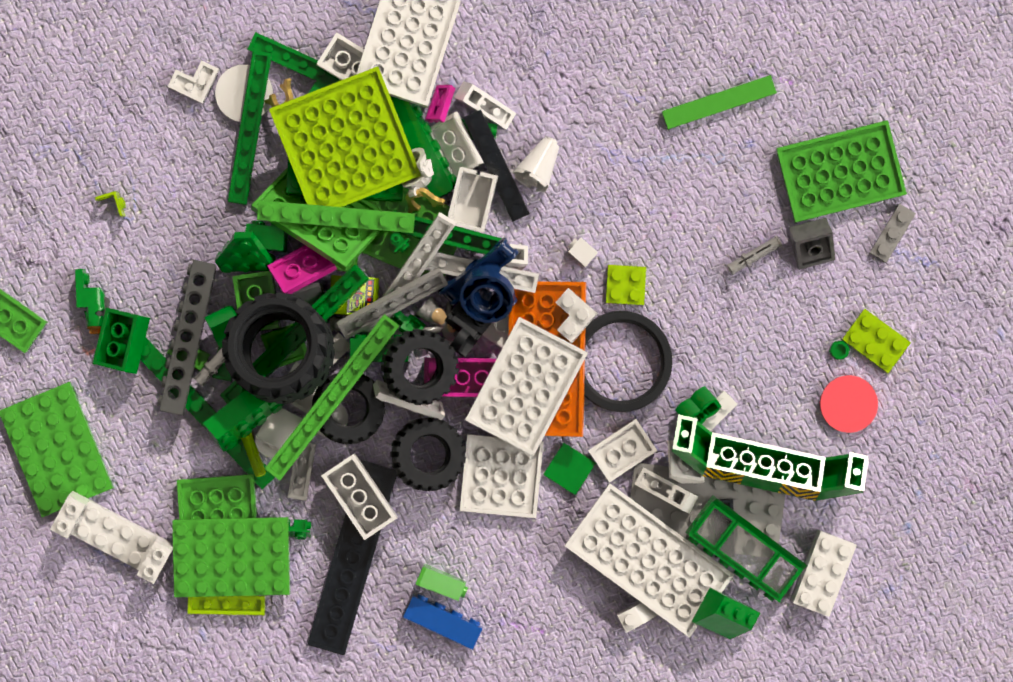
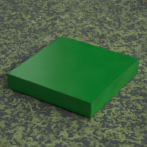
(569, 468)

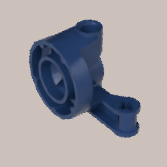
(482, 274)

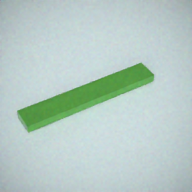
(719, 102)

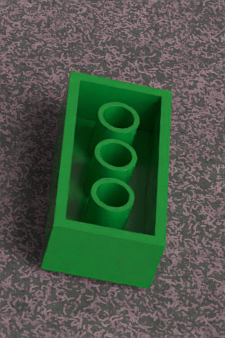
(239, 419)

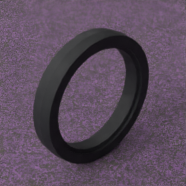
(665, 367)

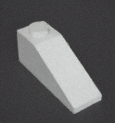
(491, 108)
(666, 490)
(635, 616)

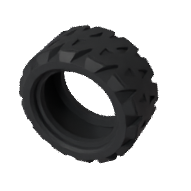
(250, 320)

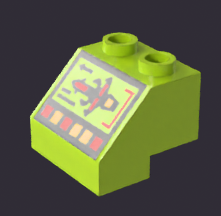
(364, 296)

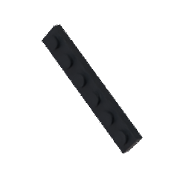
(496, 165)

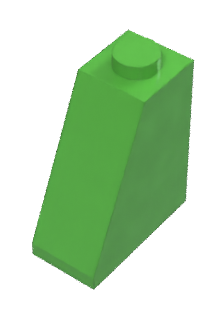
(441, 582)

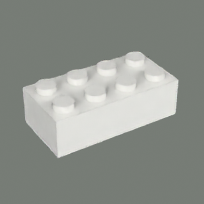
(359, 496)
(825, 573)

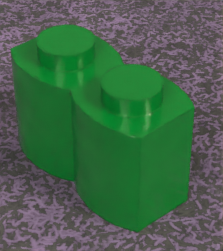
(699, 405)

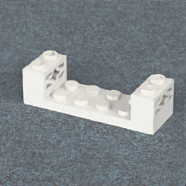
(113, 535)

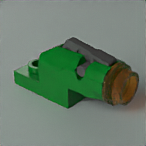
(92, 299)

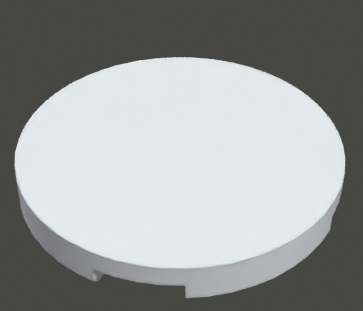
(232, 89)

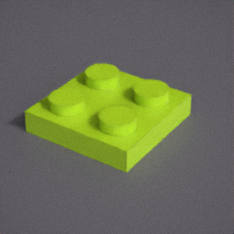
(625, 285)

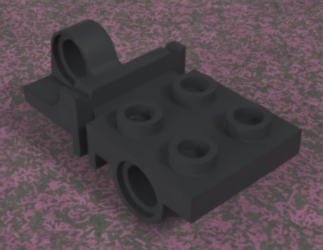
(468, 328)

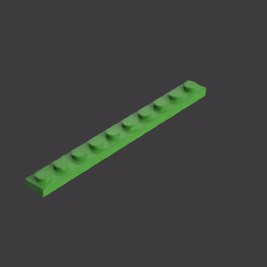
(332, 397)

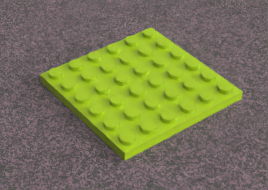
(345, 141)

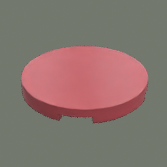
(848, 403)

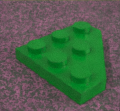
(243, 254)

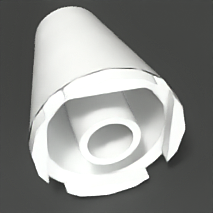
(538, 165)

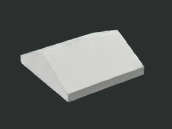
(681, 470)

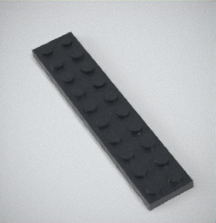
(348, 575)

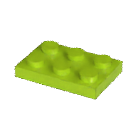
(876, 340)

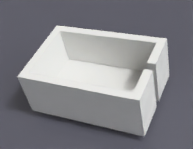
(472, 199)

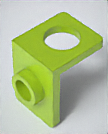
(119, 201)

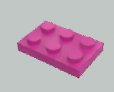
(300, 269)

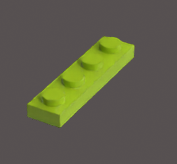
(227, 605)

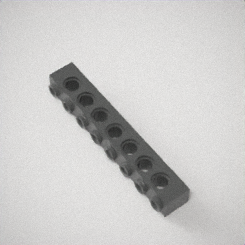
(178, 405)

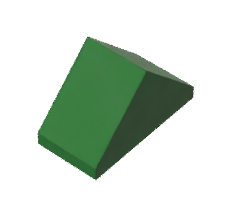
(218, 321)

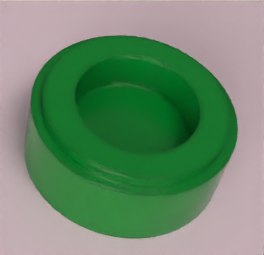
(839, 350)

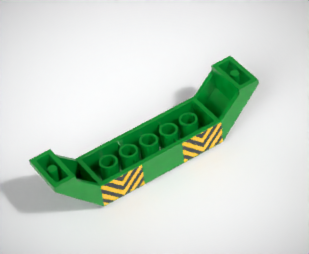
(768, 465)

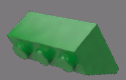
(725, 615)

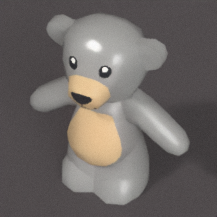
(436, 316)

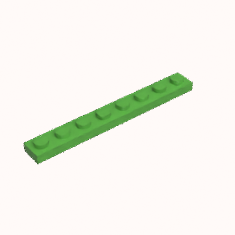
(336, 216)

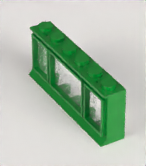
(745, 549)

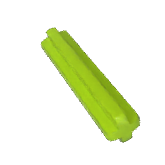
(253, 455)

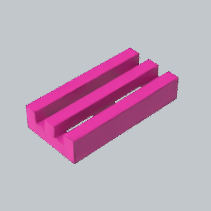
(440, 103)

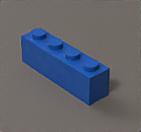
(442, 621)

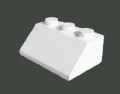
(341, 57)

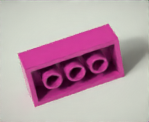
(470, 376)

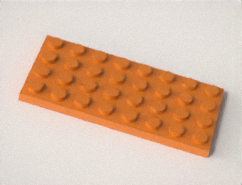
(543, 312)

